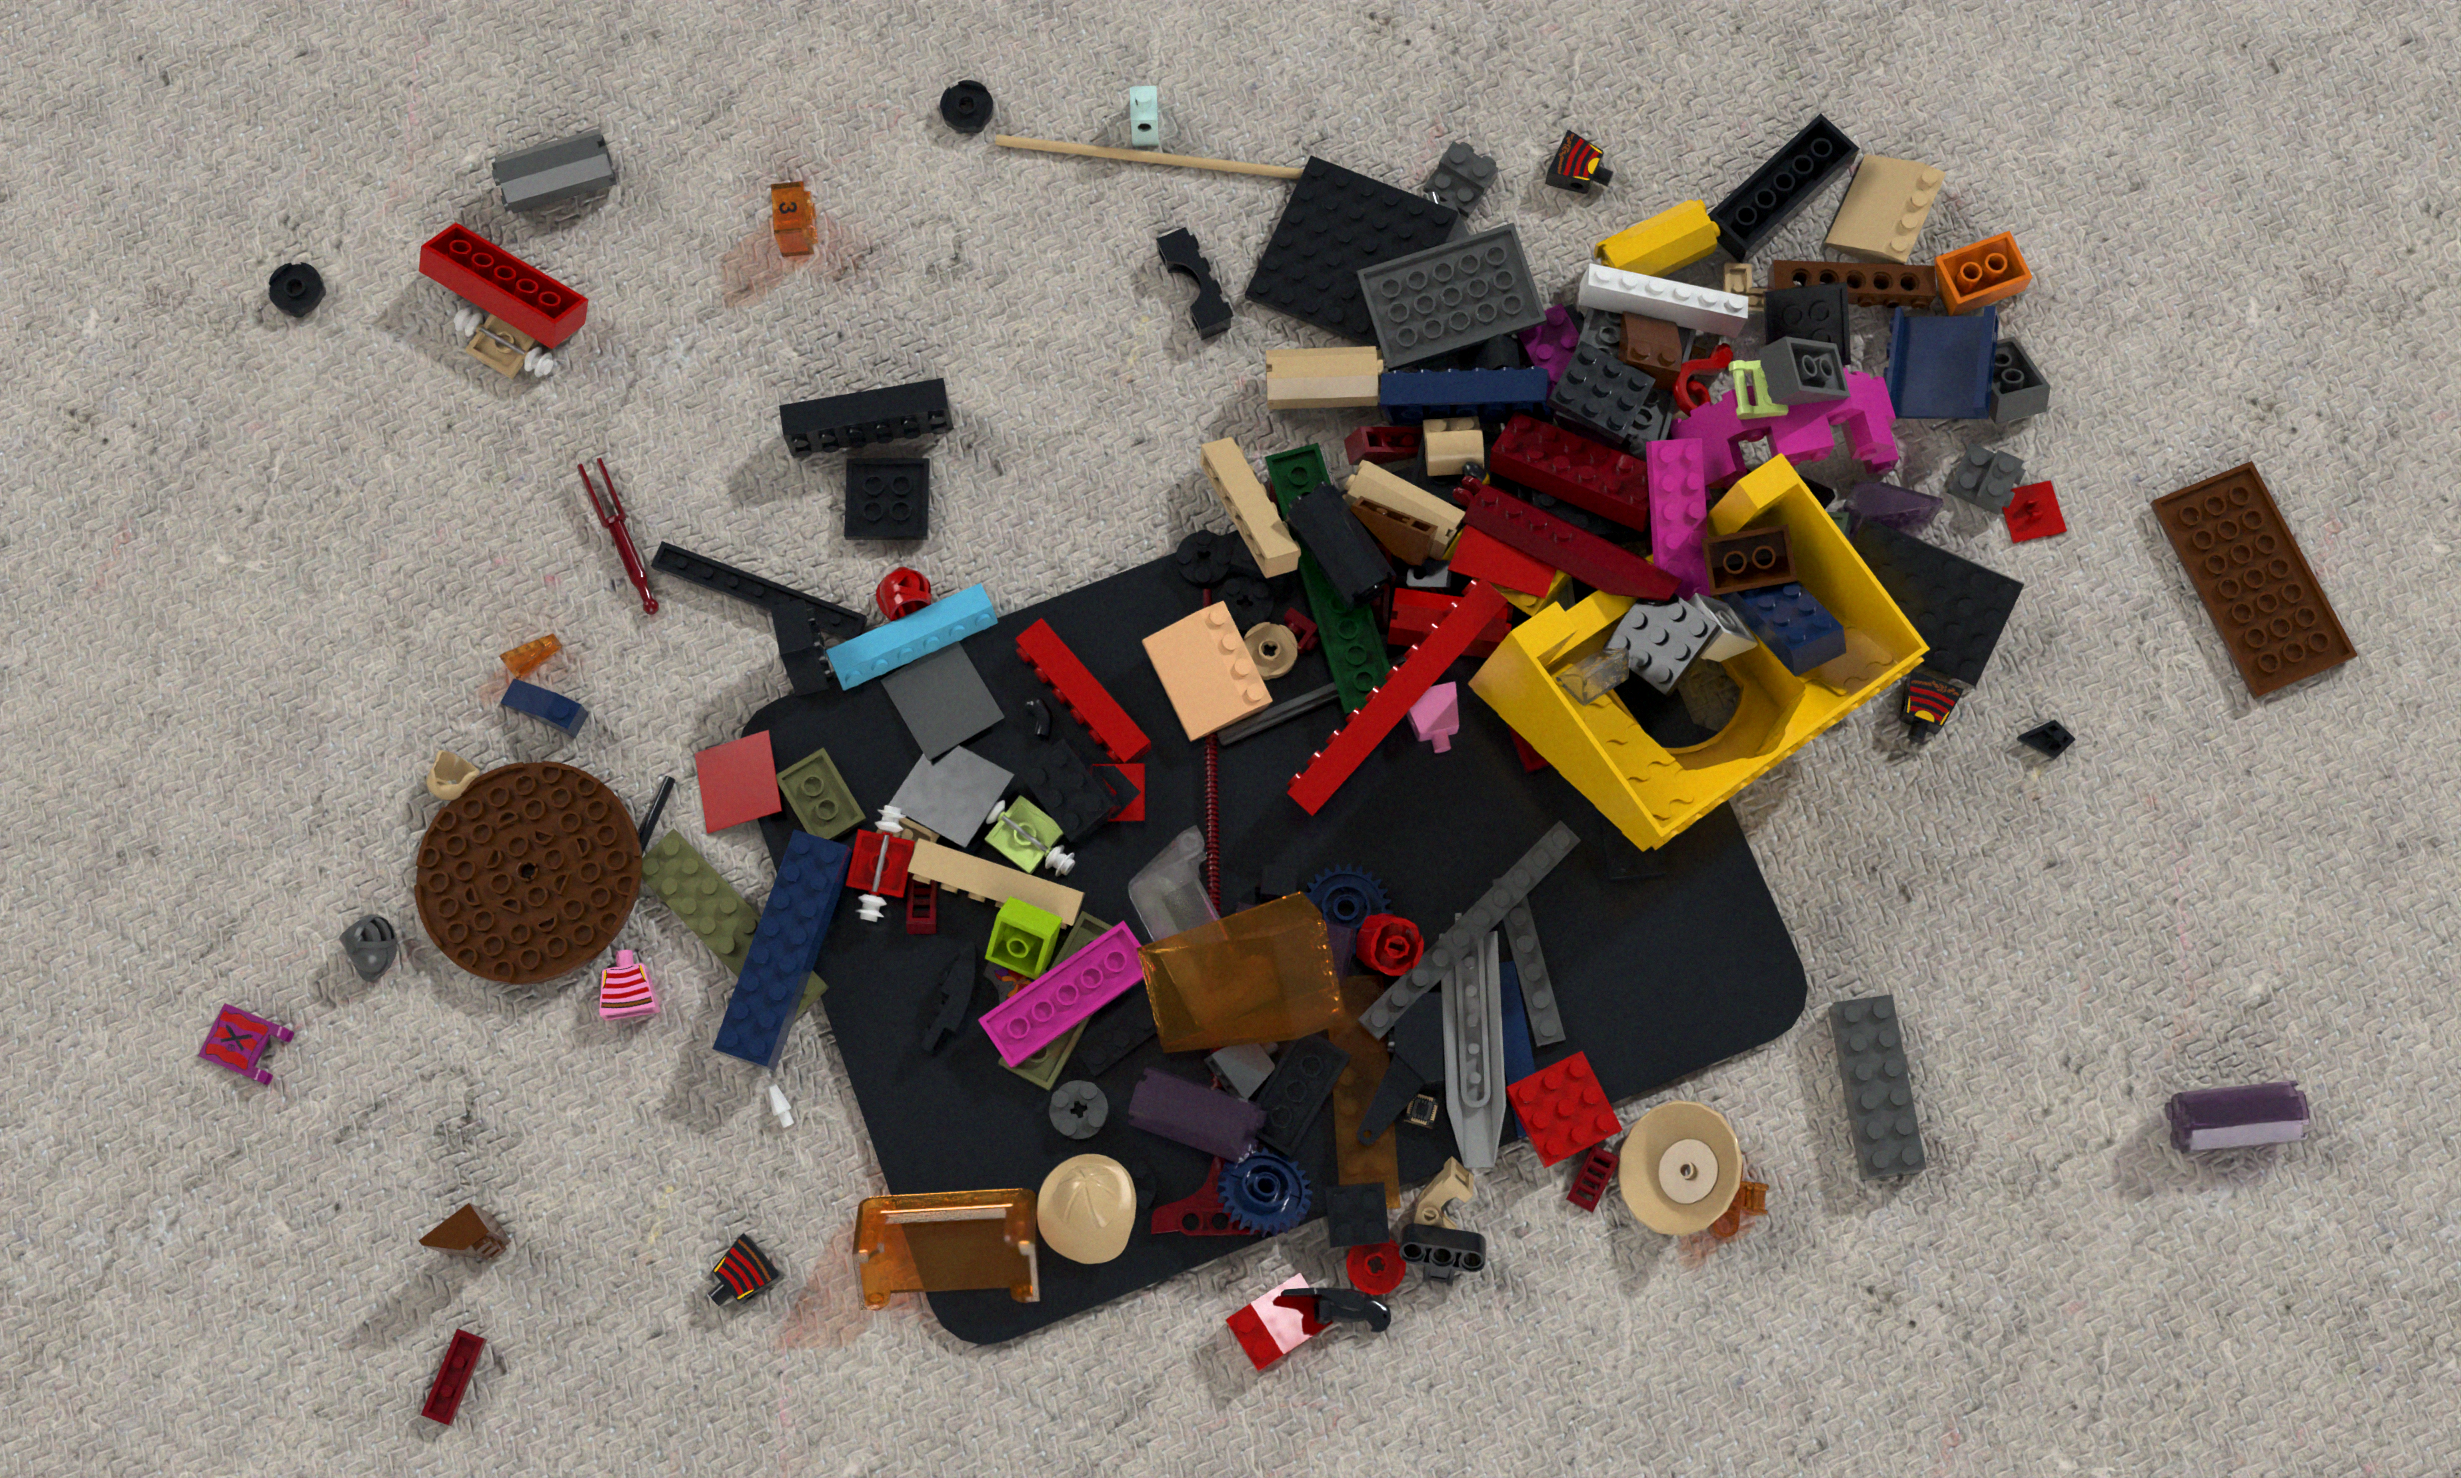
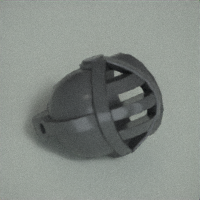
(370, 946)

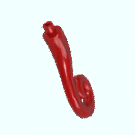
(1716, 363)

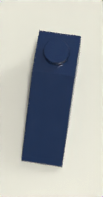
(545, 707)

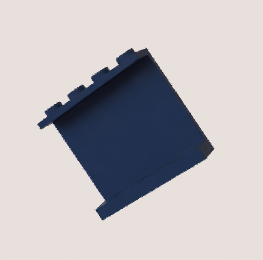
(1941, 365)

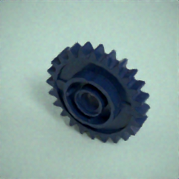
(1348, 889)
(1279, 1208)

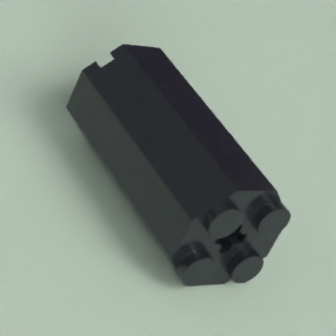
(1339, 546)

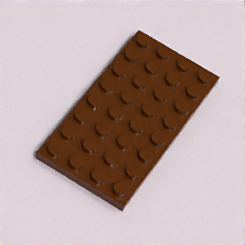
(2253, 580)

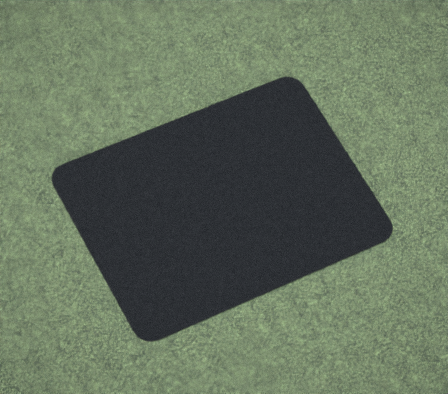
(1640, 968)

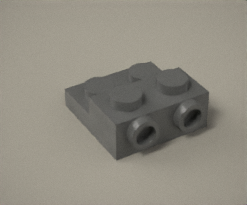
(1462, 177)
(1987, 478)

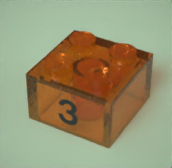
(794, 218)

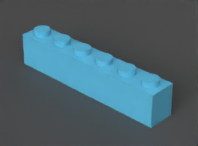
(912, 636)

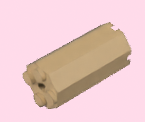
(1323, 377)
(1405, 497)

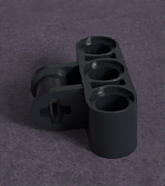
(1442, 1251)

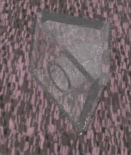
(1596, 674)

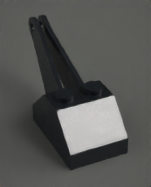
(1414, 1066)

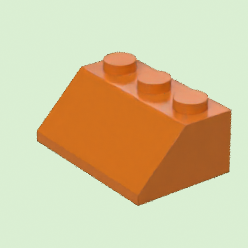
(1981, 274)

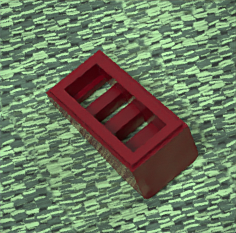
(921, 921)
(1607, 1157)

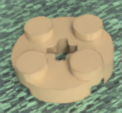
(1273, 635)

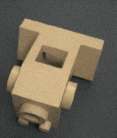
(1449, 1183)

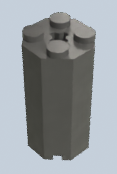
(553, 171)

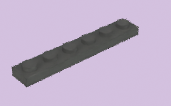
(1532, 975)

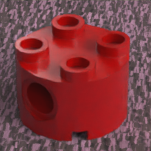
(1389, 944)

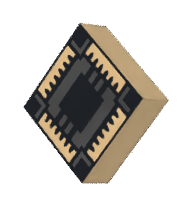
(1422, 1110)

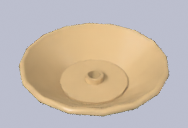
(1656, 1161)

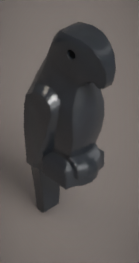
(1344, 1306)

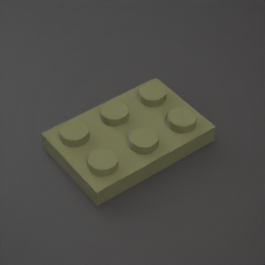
(820, 797)

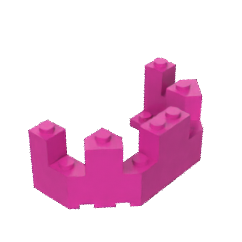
(1798, 435)

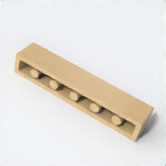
(1249, 507)
(992, 881)

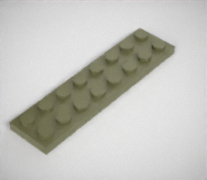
(709, 906)

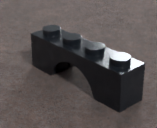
(1181, 255)

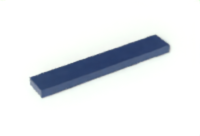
(1516, 1043)

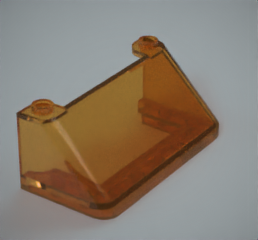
(946, 1244)

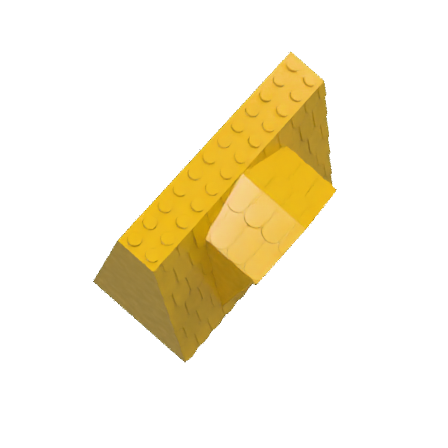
(1665, 790)

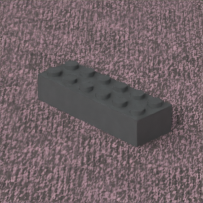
(1877, 1088)

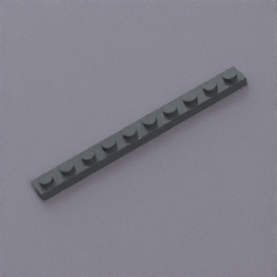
(1469, 929)

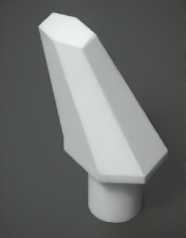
(780, 1105)

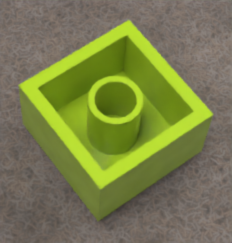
(1023, 938)

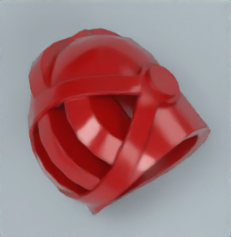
(903, 593)

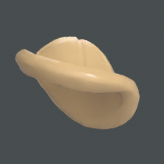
(1087, 1208)

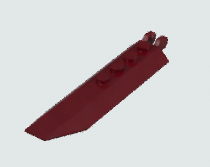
(1562, 543)

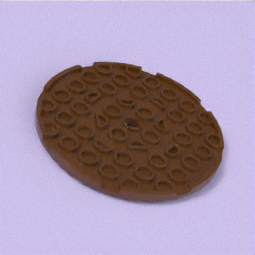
(518, 926)

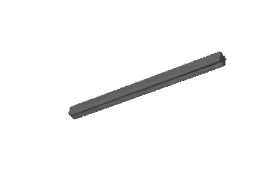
(1286, 710)

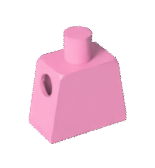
(1436, 716)

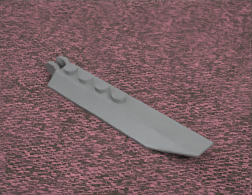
(1475, 1052)

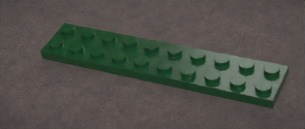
(1347, 637)

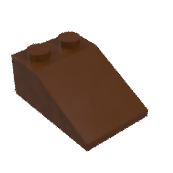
(1651, 347)

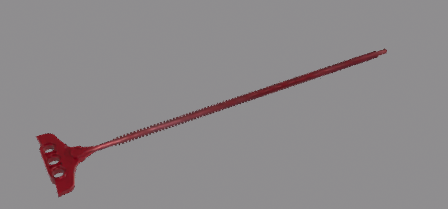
(1204, 1202)

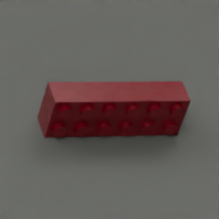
(1573, 470)

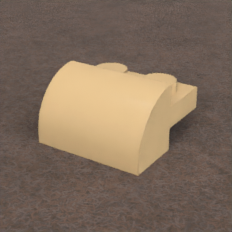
(1452, 444)

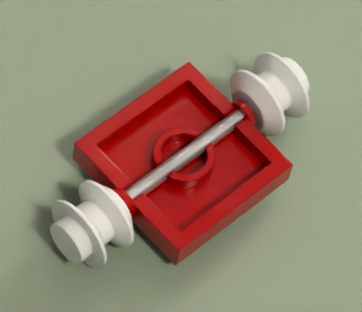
(880, 863)

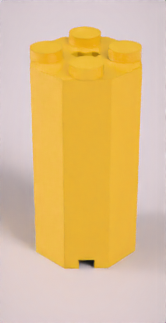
(1662, 241)

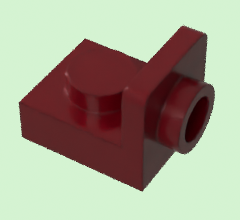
(1302, 626)

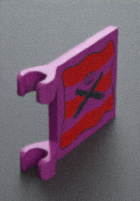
(239, 1041)

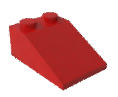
(1275, 1324)

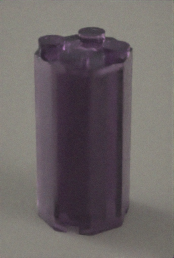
(1196, 1115)
(2237, 1117)

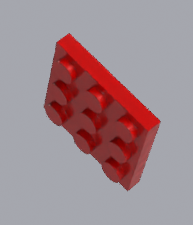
(1563, 1109)

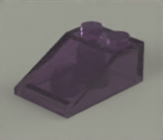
(1890, 505)

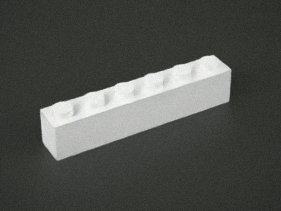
(1663, 299)

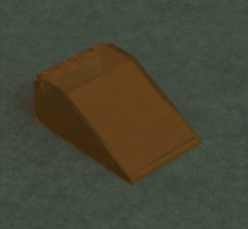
(1244, 978)

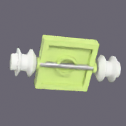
(1027, 837)

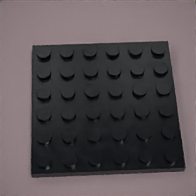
(1332, 231)

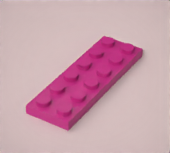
(1678, 511)
(1064, 995)

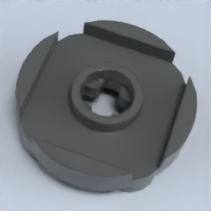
(1063, 1102)

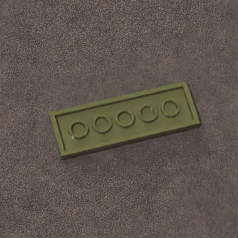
(1047, 1063)

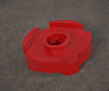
(1383, 1281)

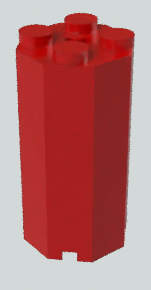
(1417, 610)

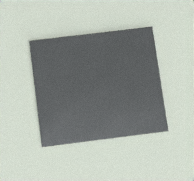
(942, 699)

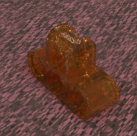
(1747, 1201)

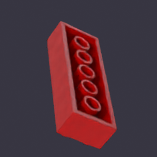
(503, 285)

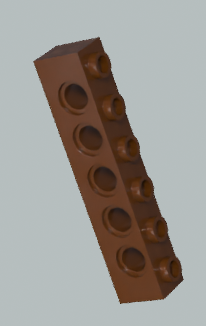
(1917, 278)

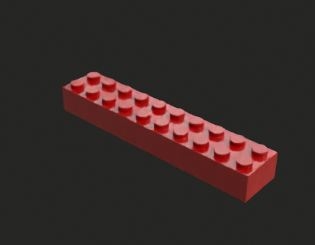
(1397, 696)

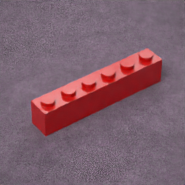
(1082, 693)

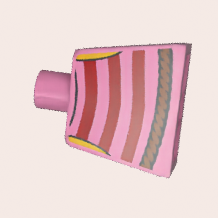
(627, 989)

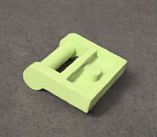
(1764, 405)

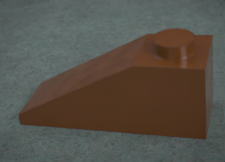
(1398, 531)

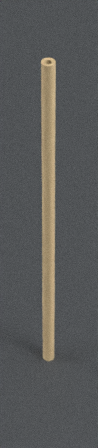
(1151, 157)

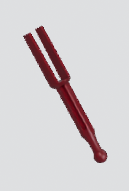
(621, 538)

